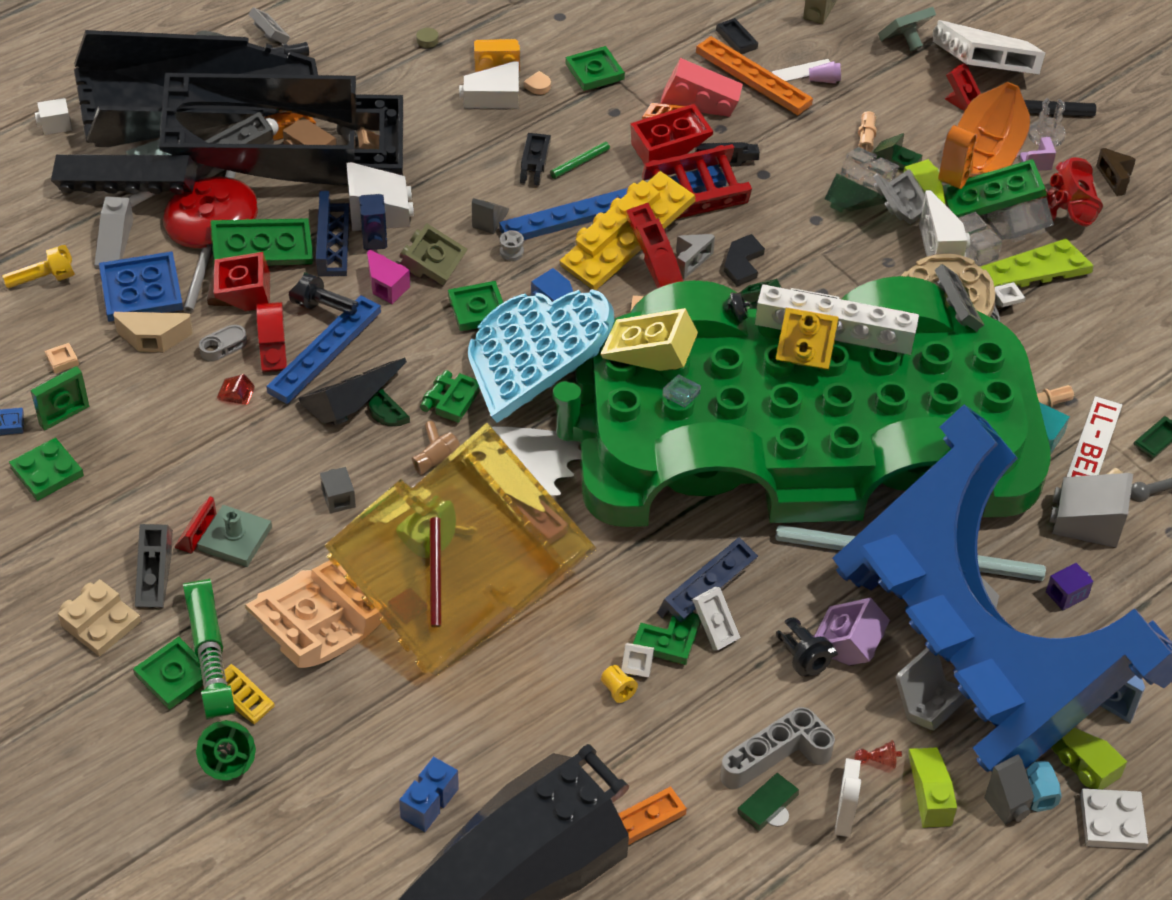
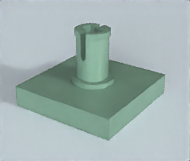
(908, 26)
(234, 535)

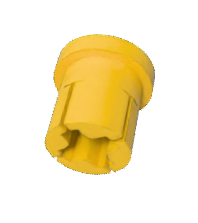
(619, 684)

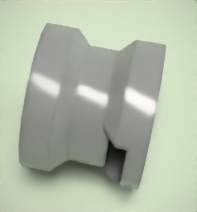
(511, 245)

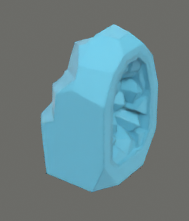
(1044, 786)

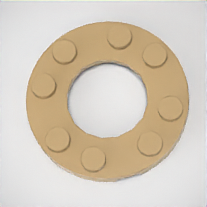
(974, 279)

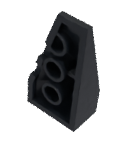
(349, 395)

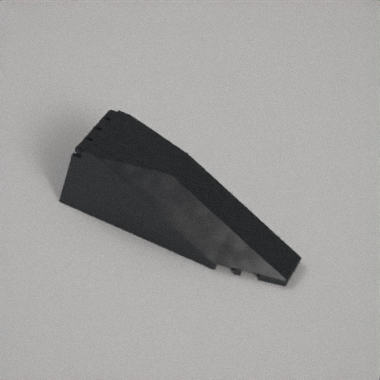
(124, 79)

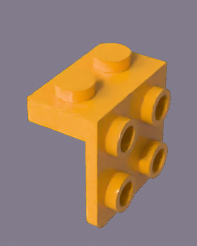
(495, 53)

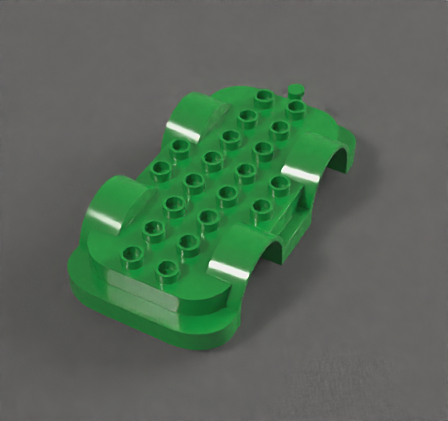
(797, 429)

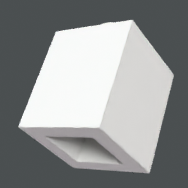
(53, 116)

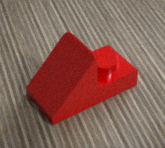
(963, 87)

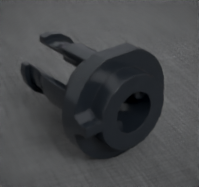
(811, 654)

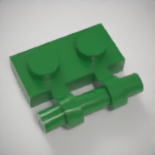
(456, 400)

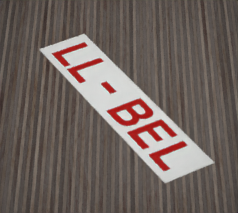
(1095, 438)

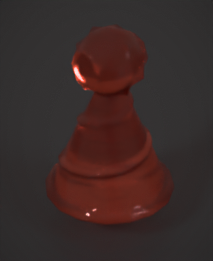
(884, 754)

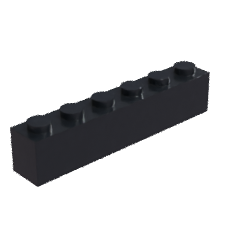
(124, 173)

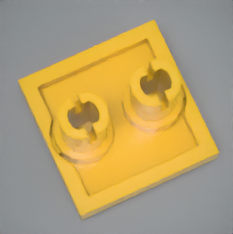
(807, 338)

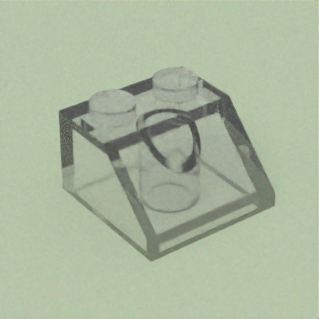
(1020, 220)

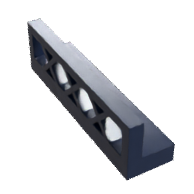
(324, 233)
(715, 573)

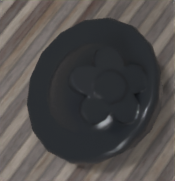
(738, 306)

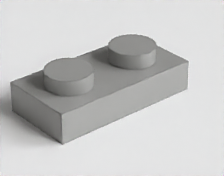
(268, 24)

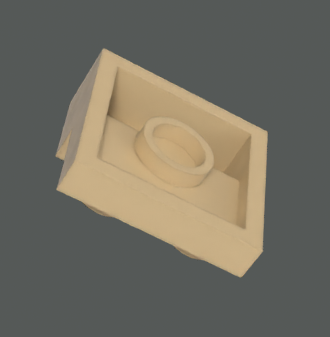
(98, 617)

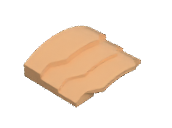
(315, 615)

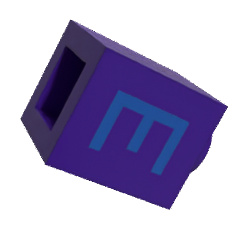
(1069, 586)

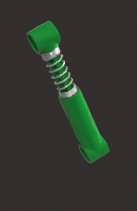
(208, 648)

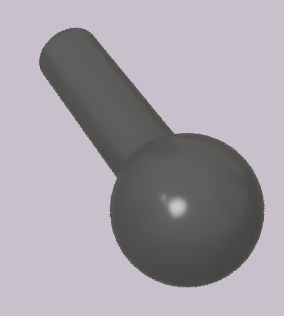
(1141, 491)

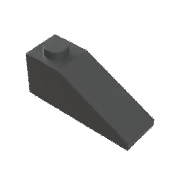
(153, 565)

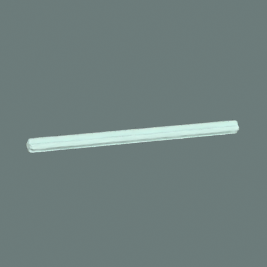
(839, 541)

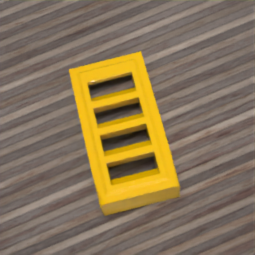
(237, 679)

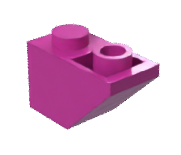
(387, 277)

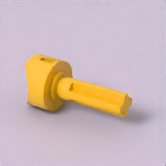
(56, 264)

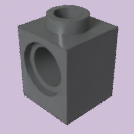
(337, 490)

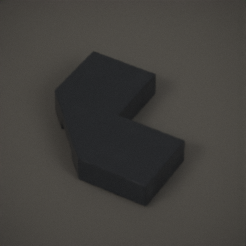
(737, 261)

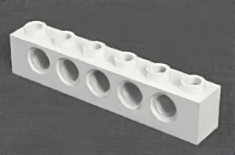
(857, 322)

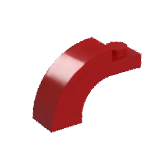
(271, 336)

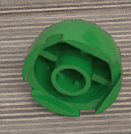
(232, 762)

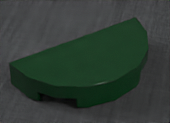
(386, 410)

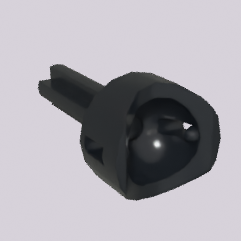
(311, 292)

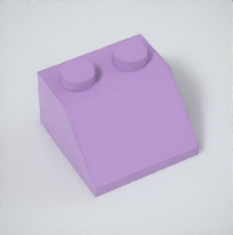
(854, 630)

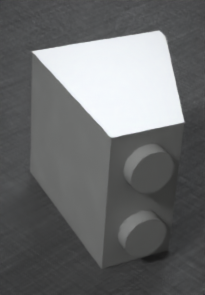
(1092, 507)

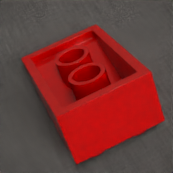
(669, 133)

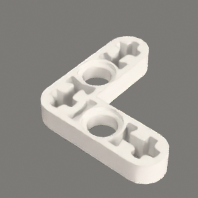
(848, 797)

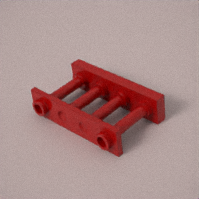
(714, 197)

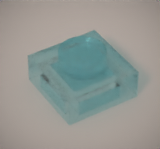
(681, 390)

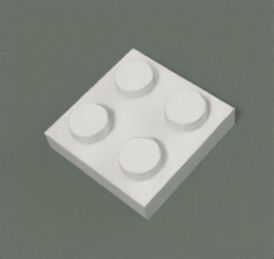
(1113, 819)

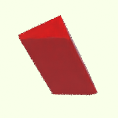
(197, 526)

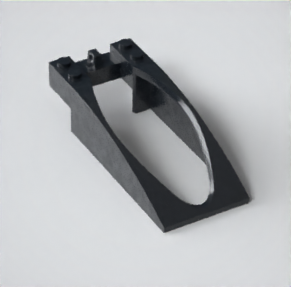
(315, 96)

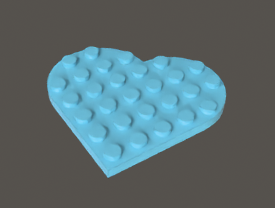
(534, 344)

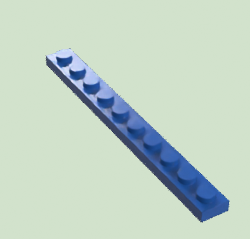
(585, 210)

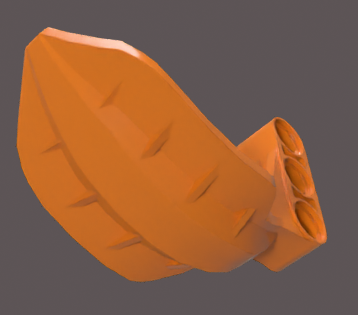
(986, 135)

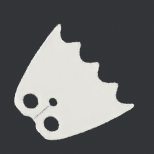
(541, 453)

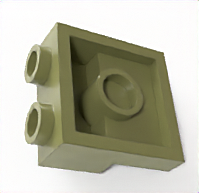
(432, 254)

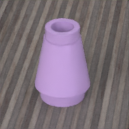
(826, 73)

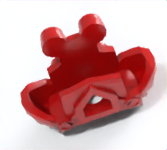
(1066, 192)

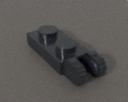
(535, 156)

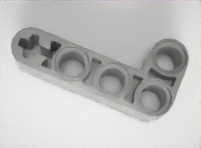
(741, 766)

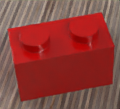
(242, 280)

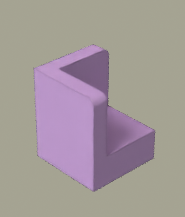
(1043, 157)

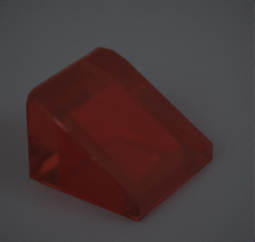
(236, 389)

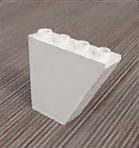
(988, 48)

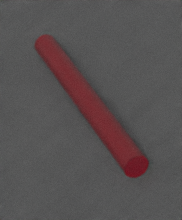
(435, 573)

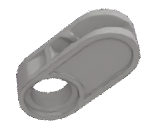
(226, 339)

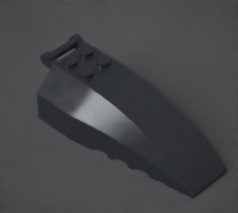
(534, 837)

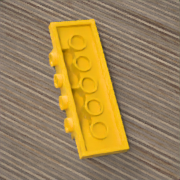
(610, 239)

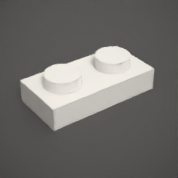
(716, 618)

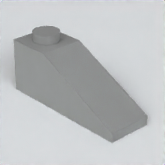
(114, 229)

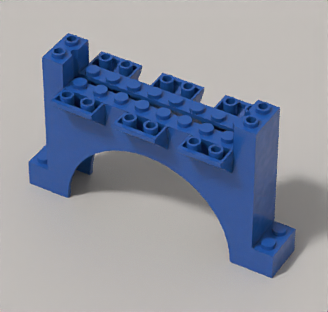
(929, 558)

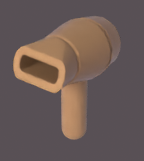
(437, 451)

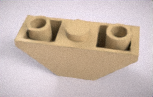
(153, 330)

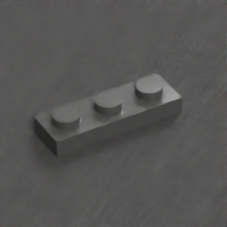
(958, 298)

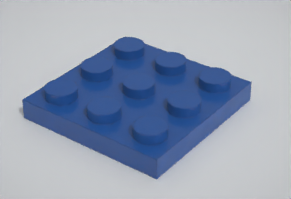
(141, 284)

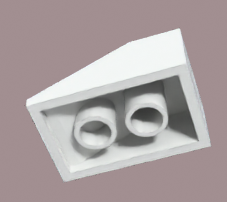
(941, 229)

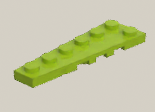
(1039, 264)

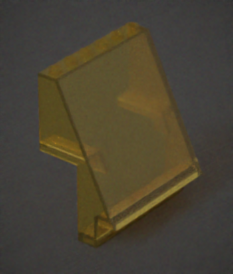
(499, 550)

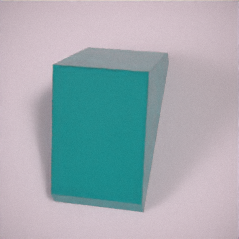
(1055, 424)

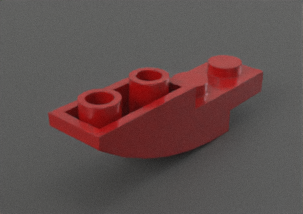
(655, 245)

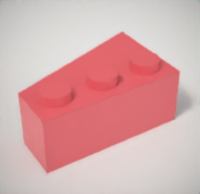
(702, 87)

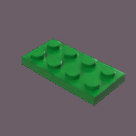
(996, 190)
(279, 239)

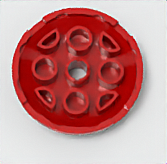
(213, 198)

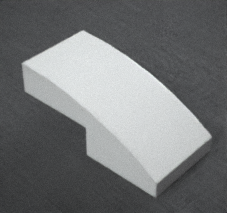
(1008, 295)

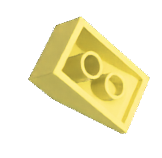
(652, 340)

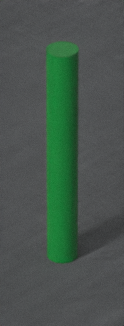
(577, 161)

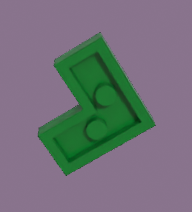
(670, 643)

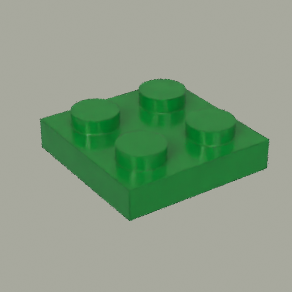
(594, 68)
(474, 303)
(60, 398)
(46, 469)
(171, 673)

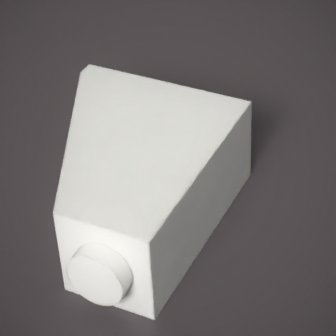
(492, 88)

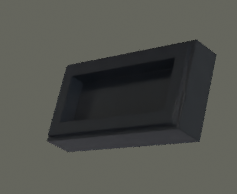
(737, 36)

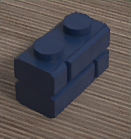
(373, 221)

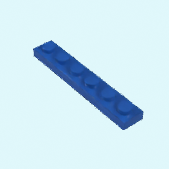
(322, 351)

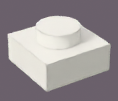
(637, 660)

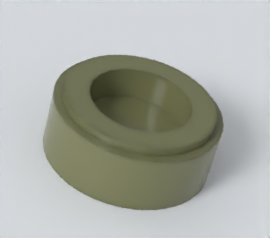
(427, 37)

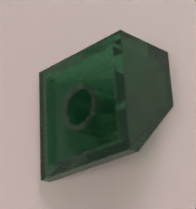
(851, 195)

